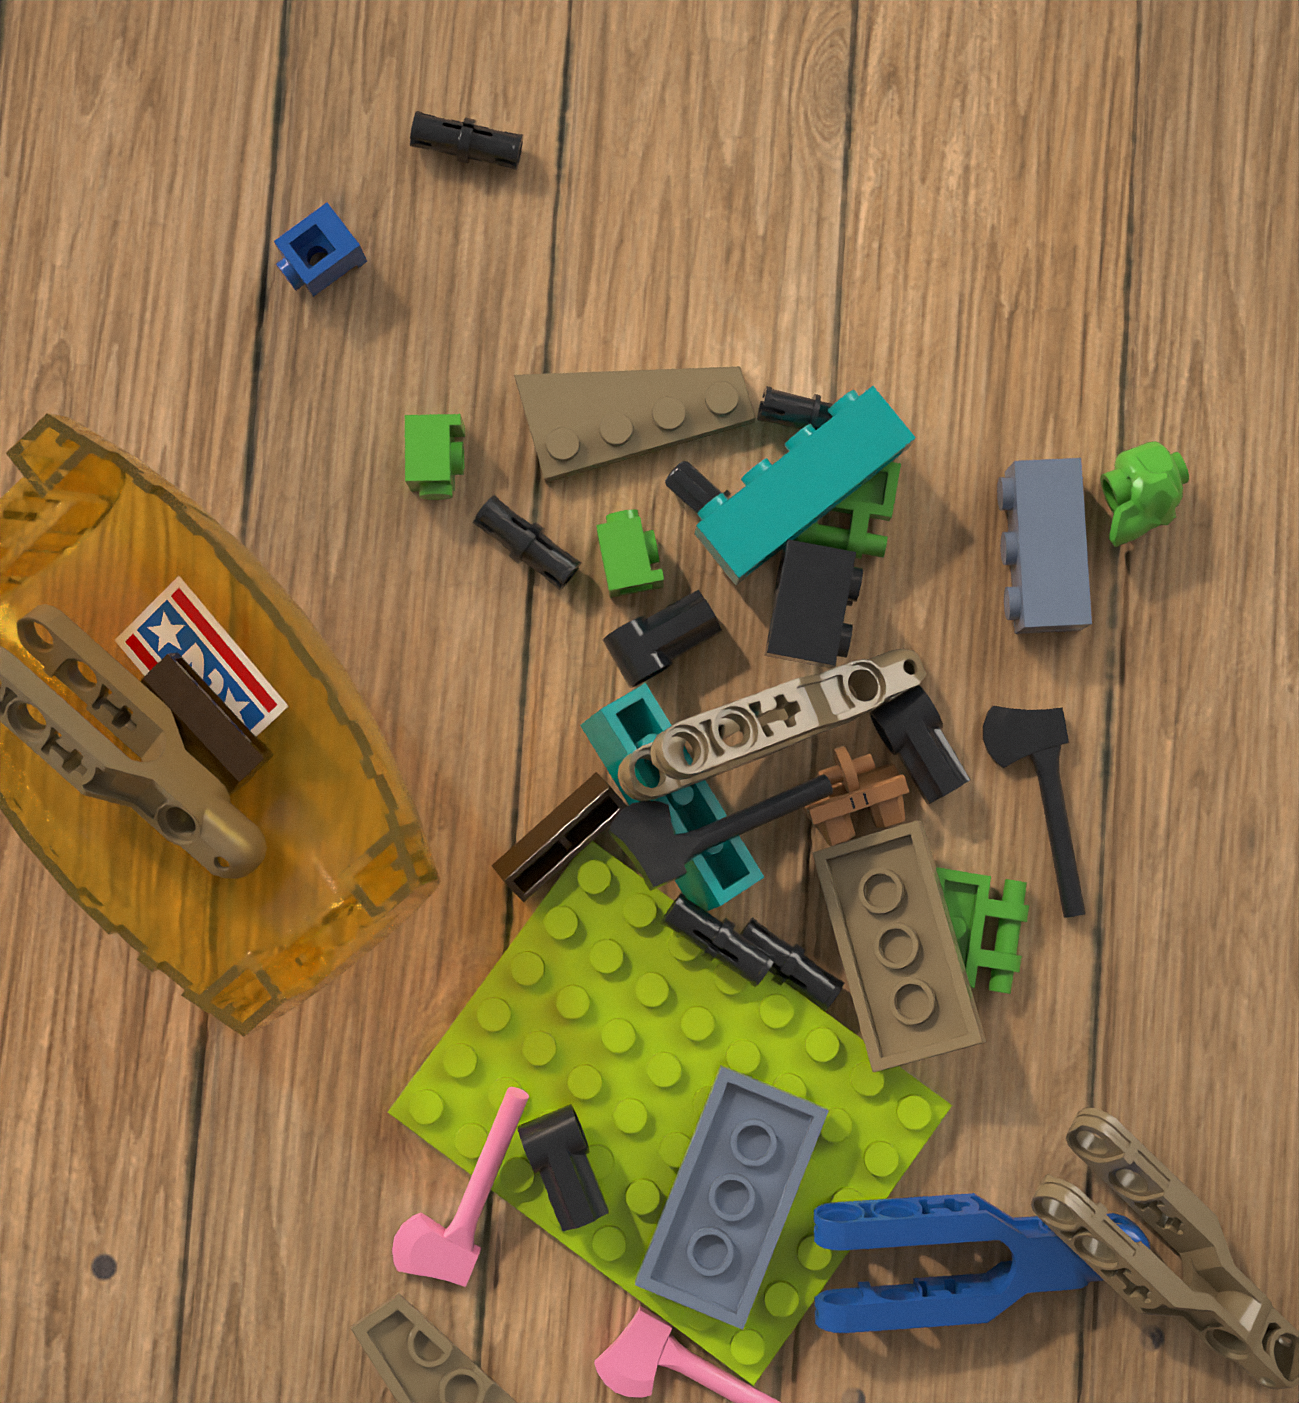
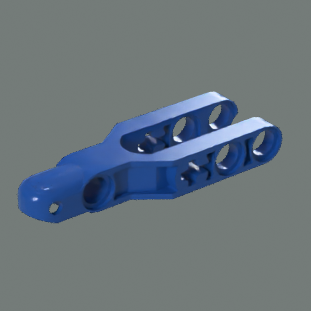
(1038, 1261)

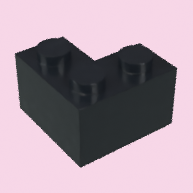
(811, 604)

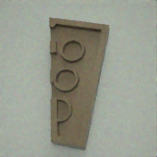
(618, 415)
(420, 1360)

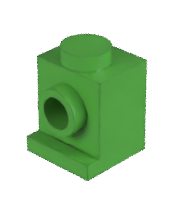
(432, 454)
(628, 554)

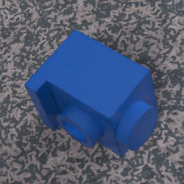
(314, 234)

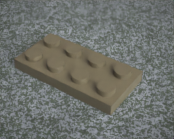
(898, 947)

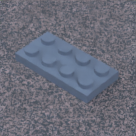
(731, 1197)

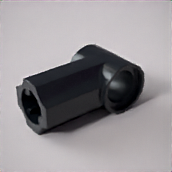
(650, 644)
(913, 731)
(559, 1154)

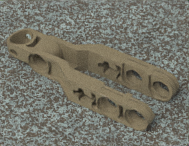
(770, 721)
(164, 788)
(1214, 1294)

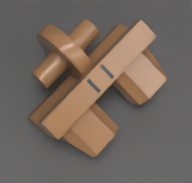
(857, 786)

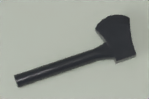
(1040, 733)
(660, 855)

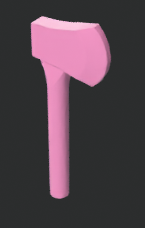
(450, 1253)
(647, 1341)

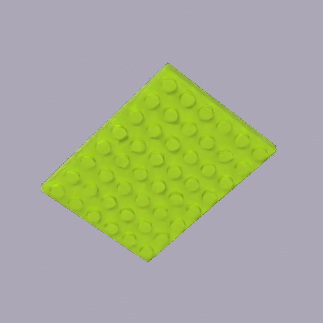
(631, 1032)

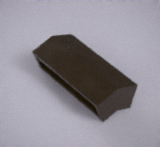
(207, 724)
(554, 828)

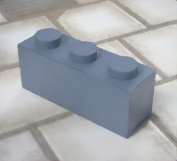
(1045, 546)

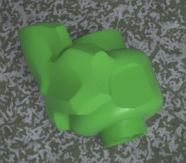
(1143, 490)

